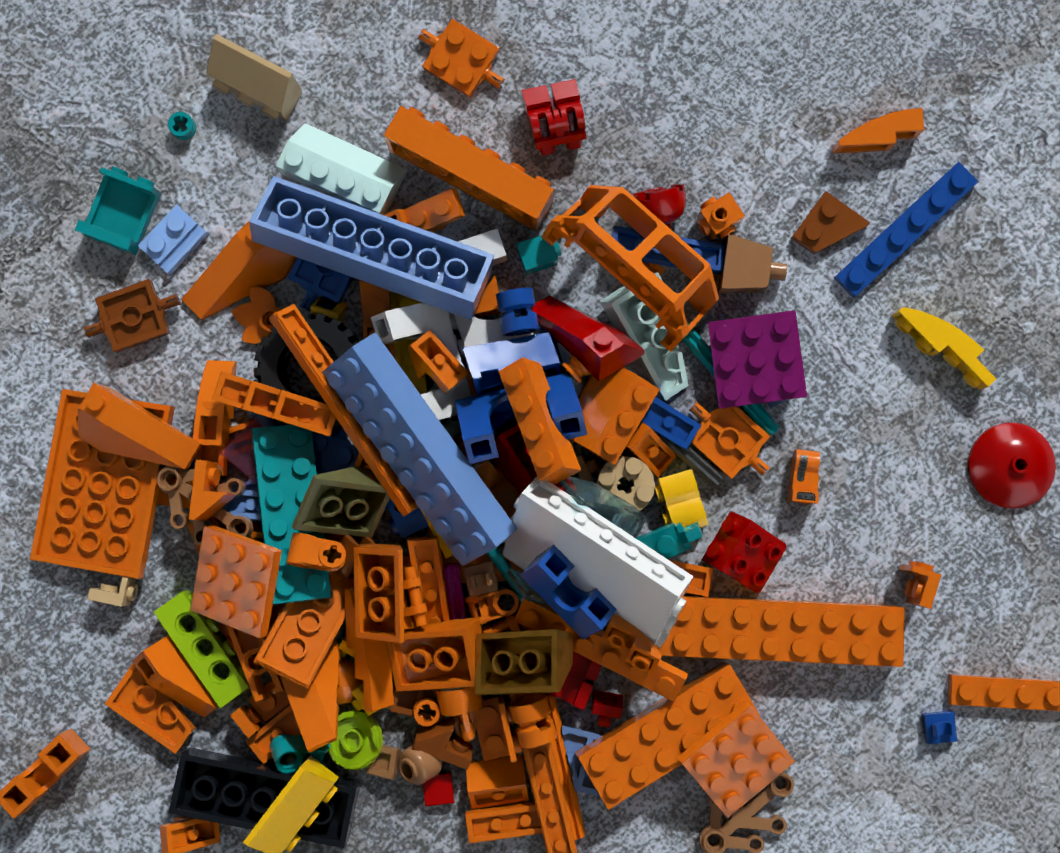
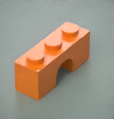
(44, 773)

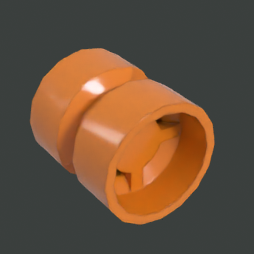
(534, 725)

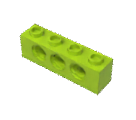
(172, 617)

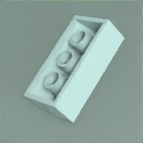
(340, 169)

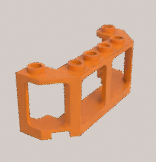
(628, 265)

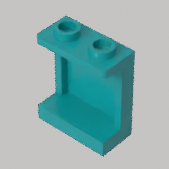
(120, 210)

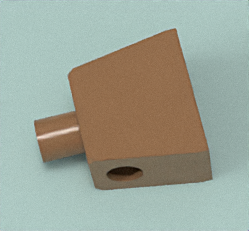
(748, 267)

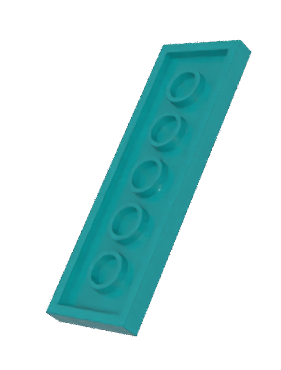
(283, 474)

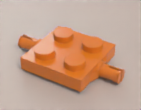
(461, 58)
(729, 439)

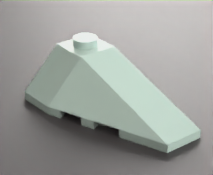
(637, 320)

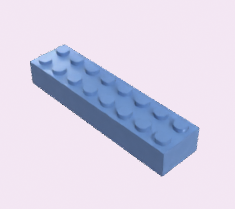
(371, 247)
(419, 449)

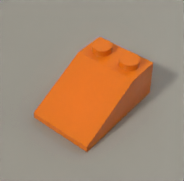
(436, 656)

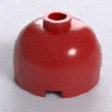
(664, 203)

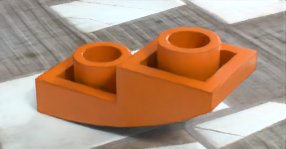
(642, 651)

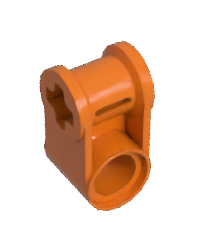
(309, 552)
(490, 606)

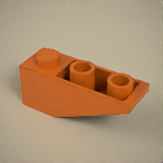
(171, 674)

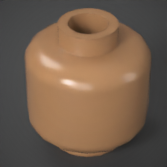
(418, 766)

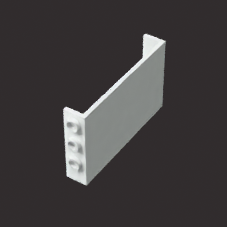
(605, 557)

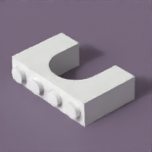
(412, 323)
(478, 330)

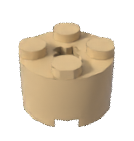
(631, 470)

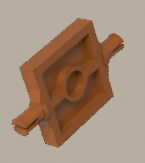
(132, 316)

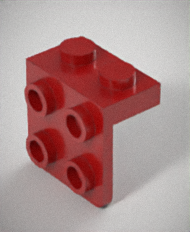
(744, 551)

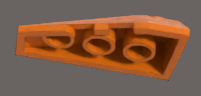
(235, 272)
(317, 707)

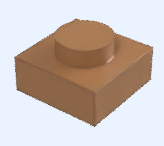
(386, 763)

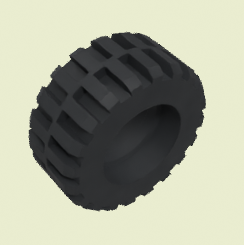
(276, 354)

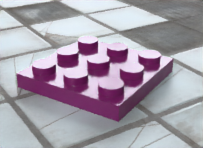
(757, 359)

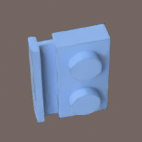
(173, 239)

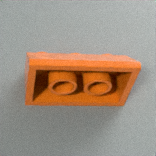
(613, 412)
(379, 592)

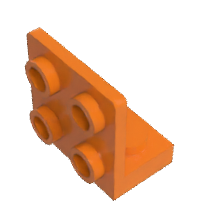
(496, 730)

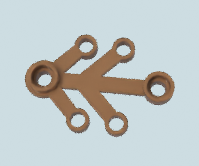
(182, 487)
(744, 819)

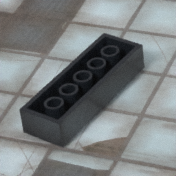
(242, 790)

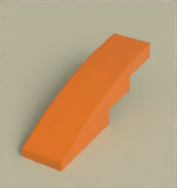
(274, 403)
(371, 662)

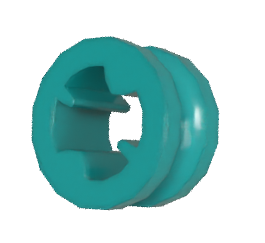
(173, 127)

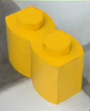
(681, 499)

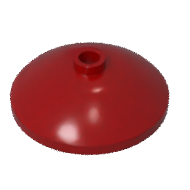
(994, 469)

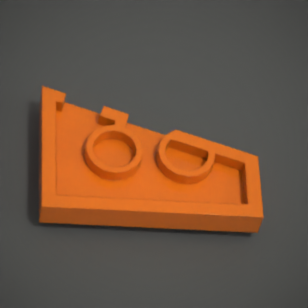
(150, 710)

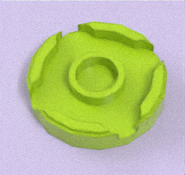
(357, 740)

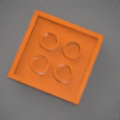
(236, 580)
(736, 759)

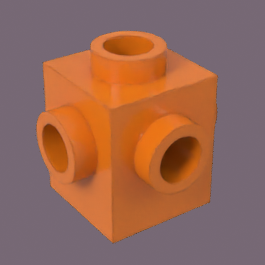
(728, 216)

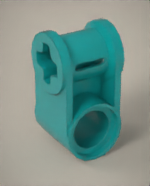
(290, 752)

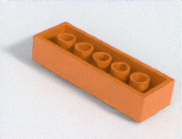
(469, 167)
(654, 738)

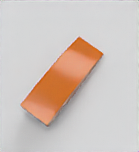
(882, 132)

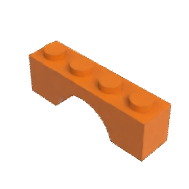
(548, 448)

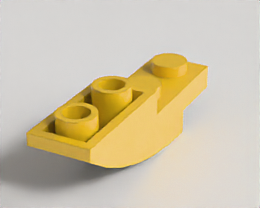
(938, 335)

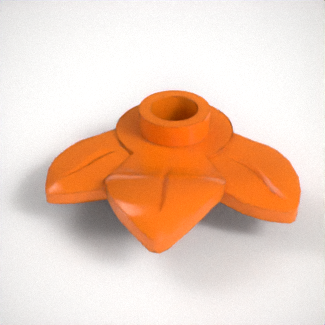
(256, 315)

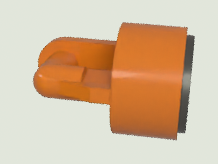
(460, 704)

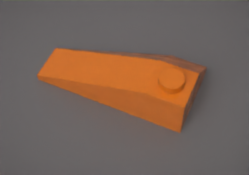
(126, 429)

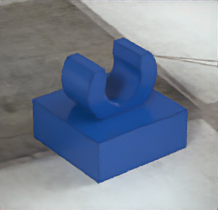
(939, 727)

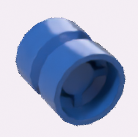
(517, 301)

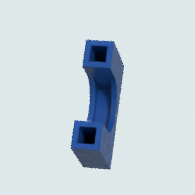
(486, 412)

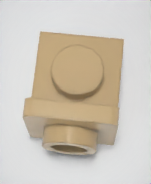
(110, 595)

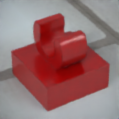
(607, 706)

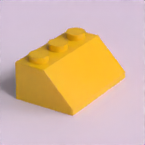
(293, 808)

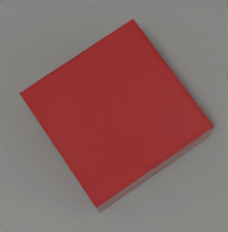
(439, 790)

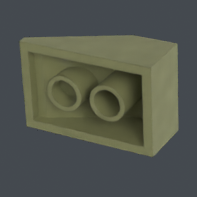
(343, 503)

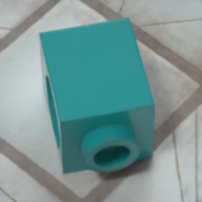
(537, 254)

